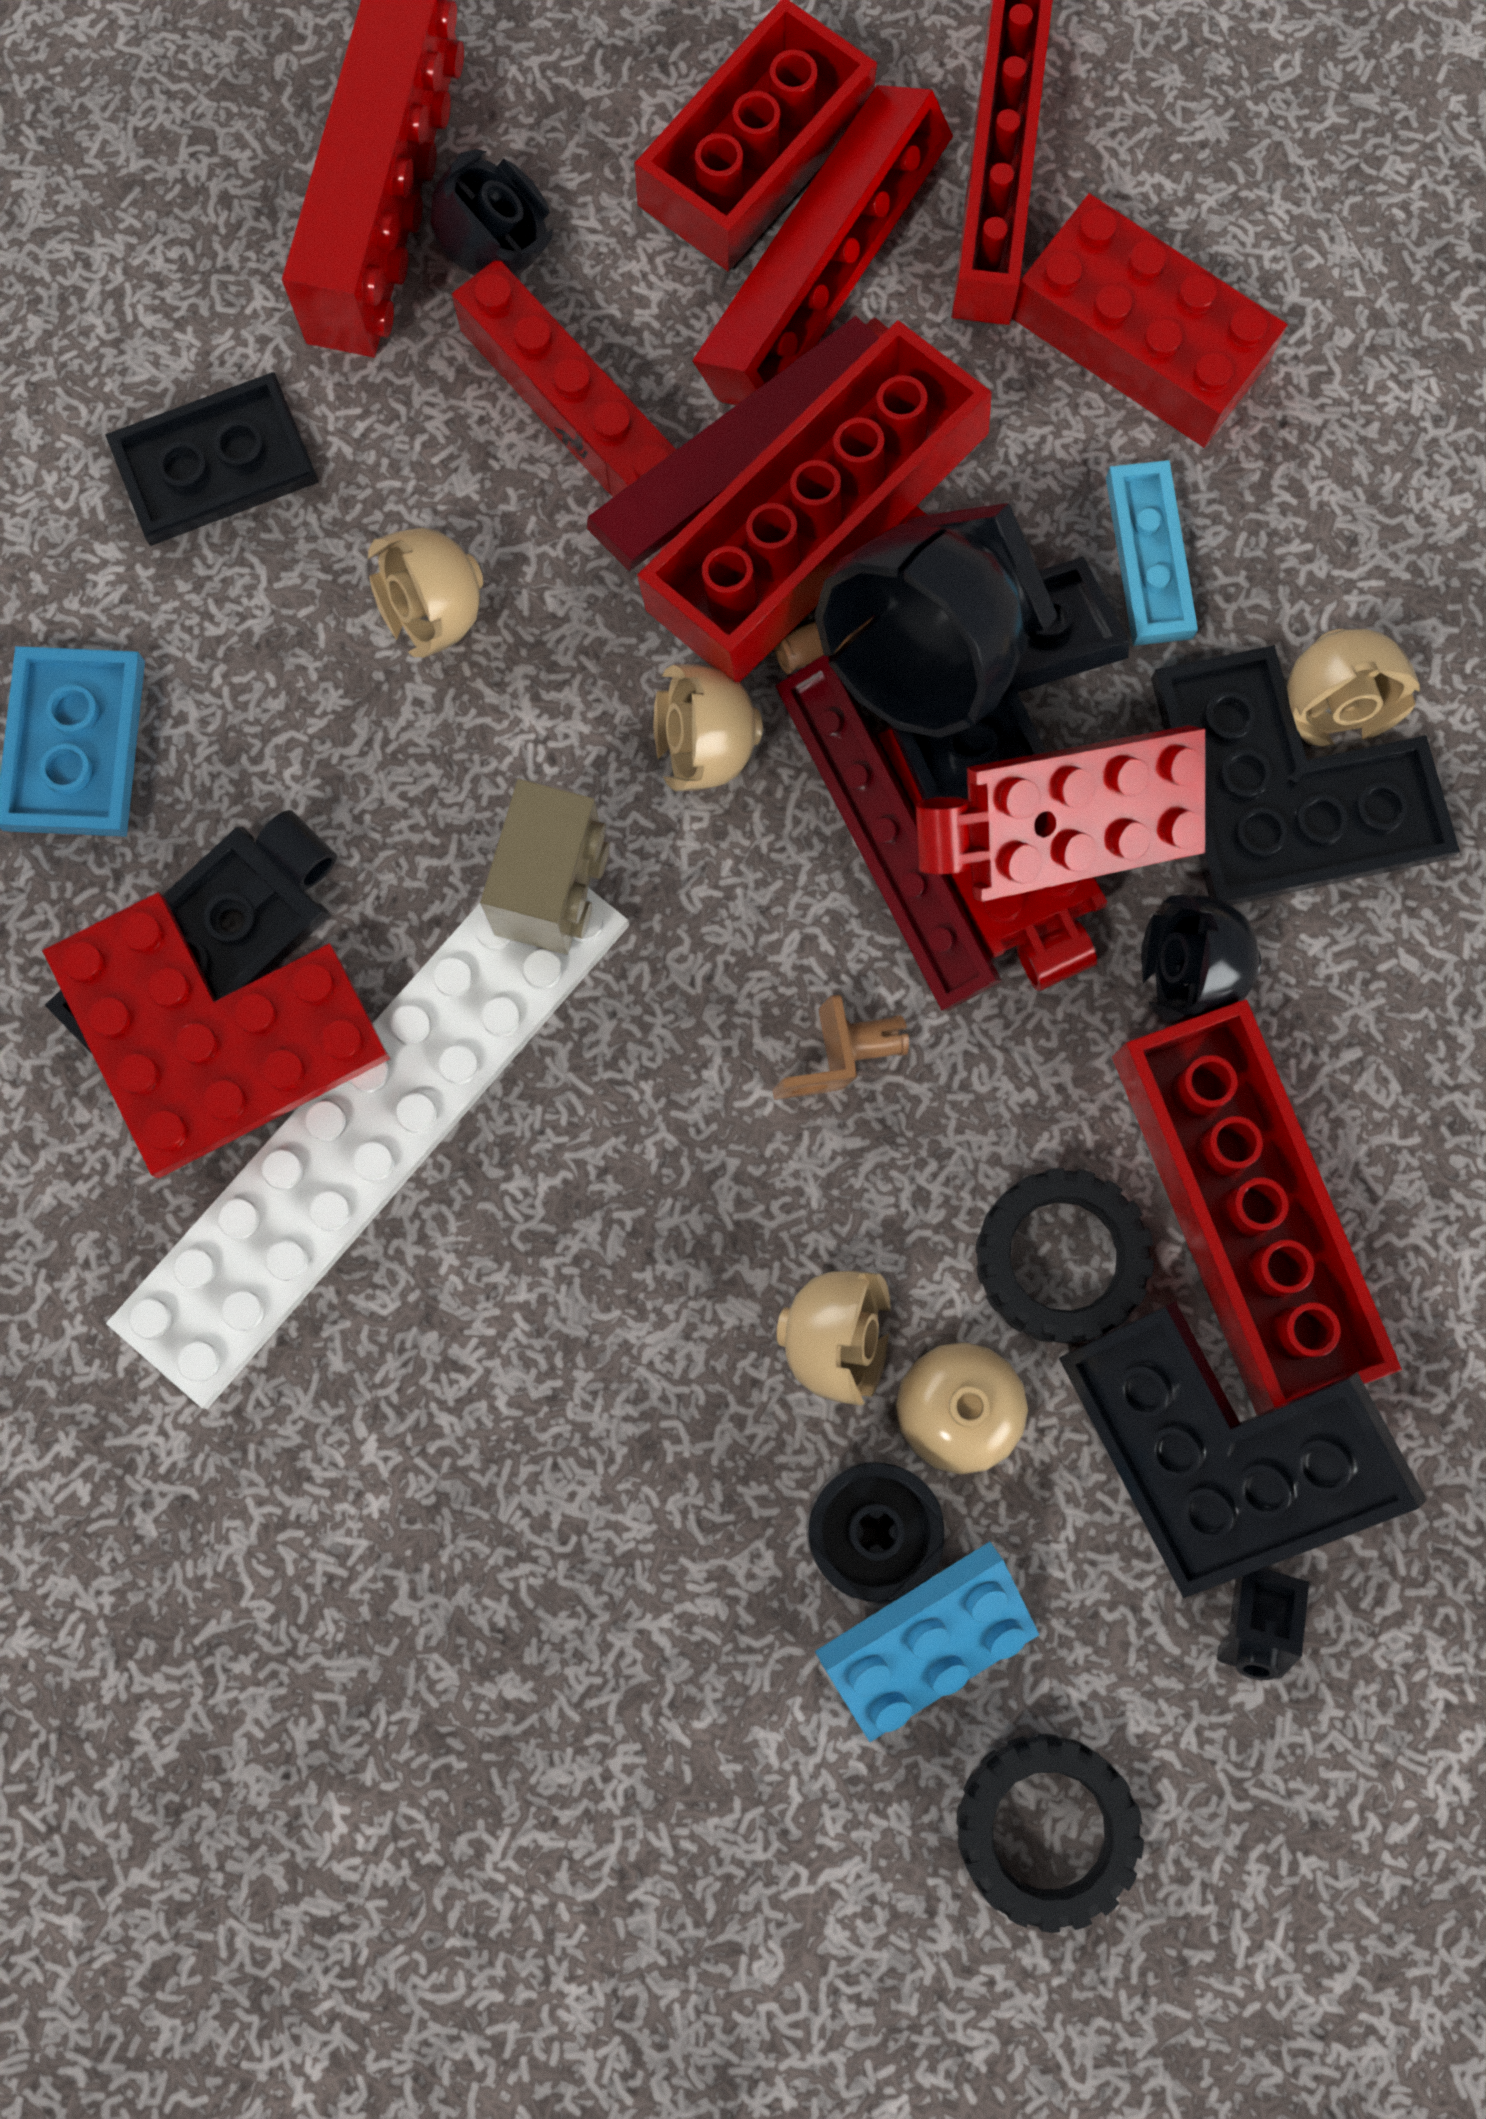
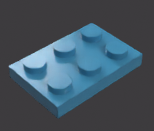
(70, 741)
(928, 1642)

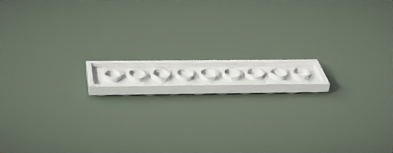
(349, 1152)

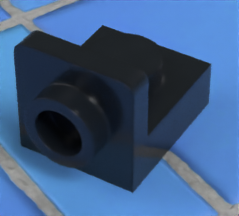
(1265, 1625)

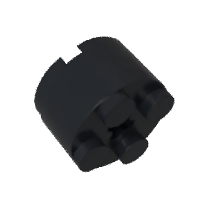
(913, 1531)

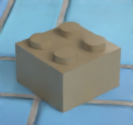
(545, 867)

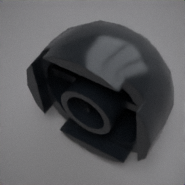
(489, 214)
(1203, 946)

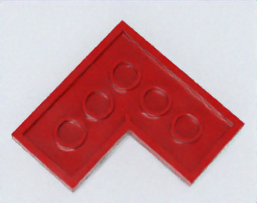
(198, 1066)

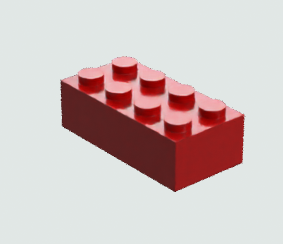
(754, 134)
(1147, 319)

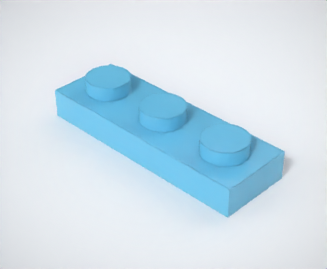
(1151, 553)

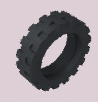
(1114, 1211)
(1118, 1856)

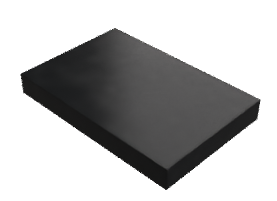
(211, 458)

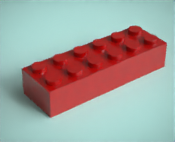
(372, 171)
(813, 496)
(1253, 1207)

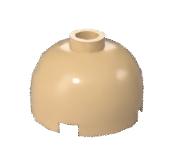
(424, 577)
(1356, 676)
(705, 726)
(835, 1335)
(961, 1408)

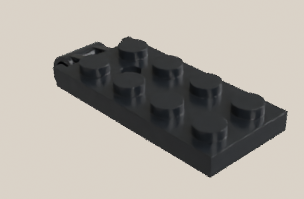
(264, 885)

